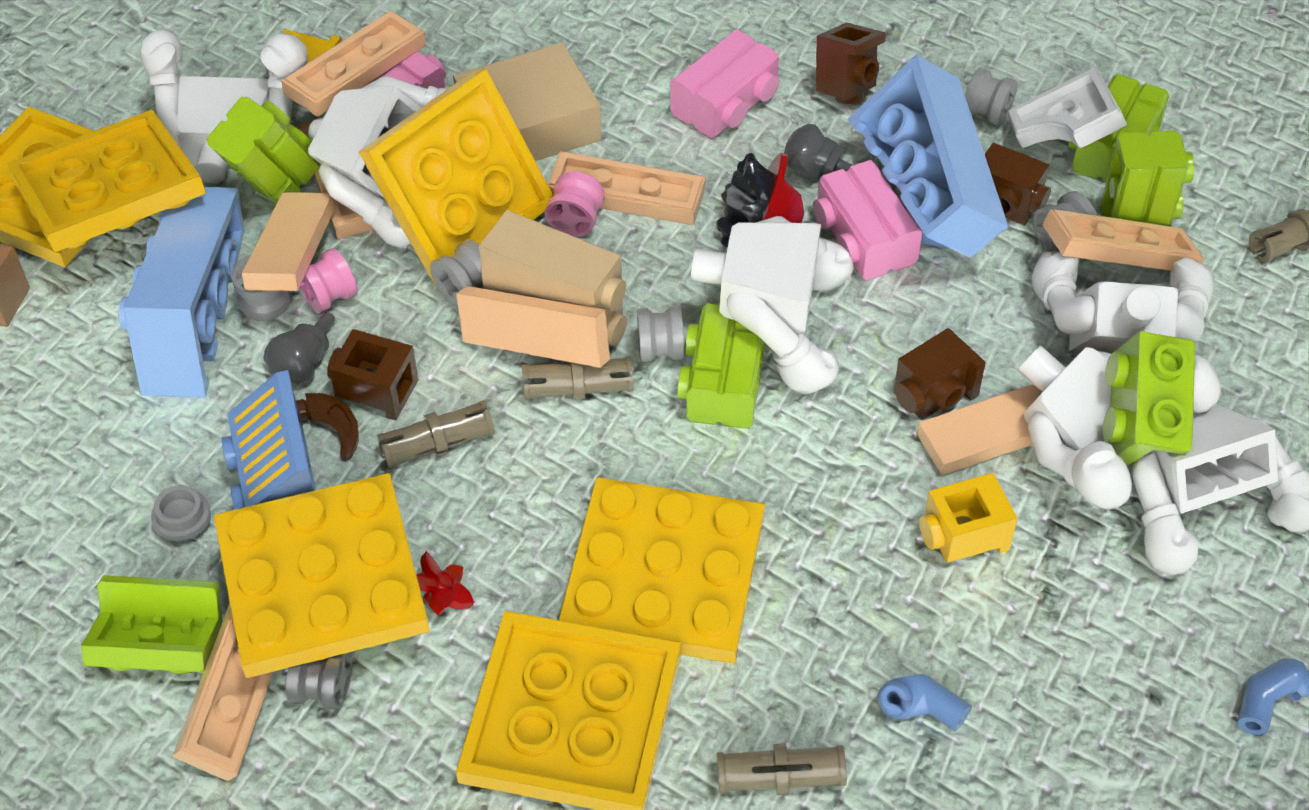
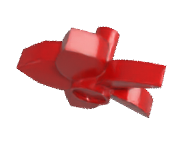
(443, 587)

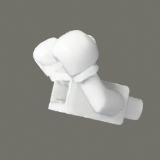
(197, 104)
(349, 126)
(769, 290)
(1114, 311)
(1070, 415)
(1225, 460)

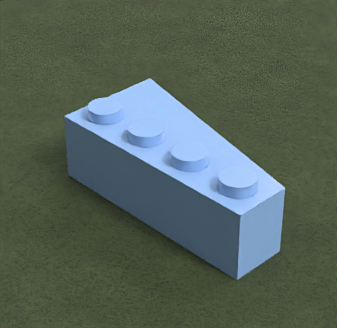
(933, 155)
(183, 293)

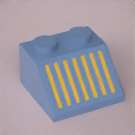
(268, 445)

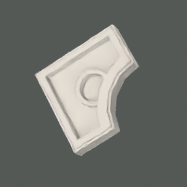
(1073, 111)

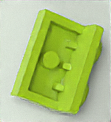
(1150, 396)
(154, 624)

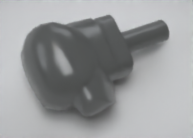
(813, 154)
(299, 349)

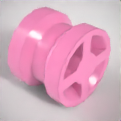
(575, 203)
(328, 281)

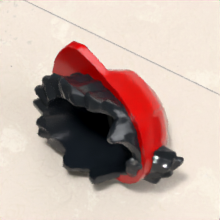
(759, 195)

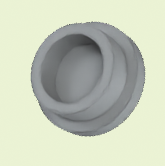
(180, 513)

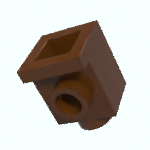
(847, 62)
(1018, 182)
(374, 372)
(938, 375)

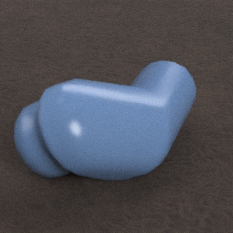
(1265, 687)
(922, 696)

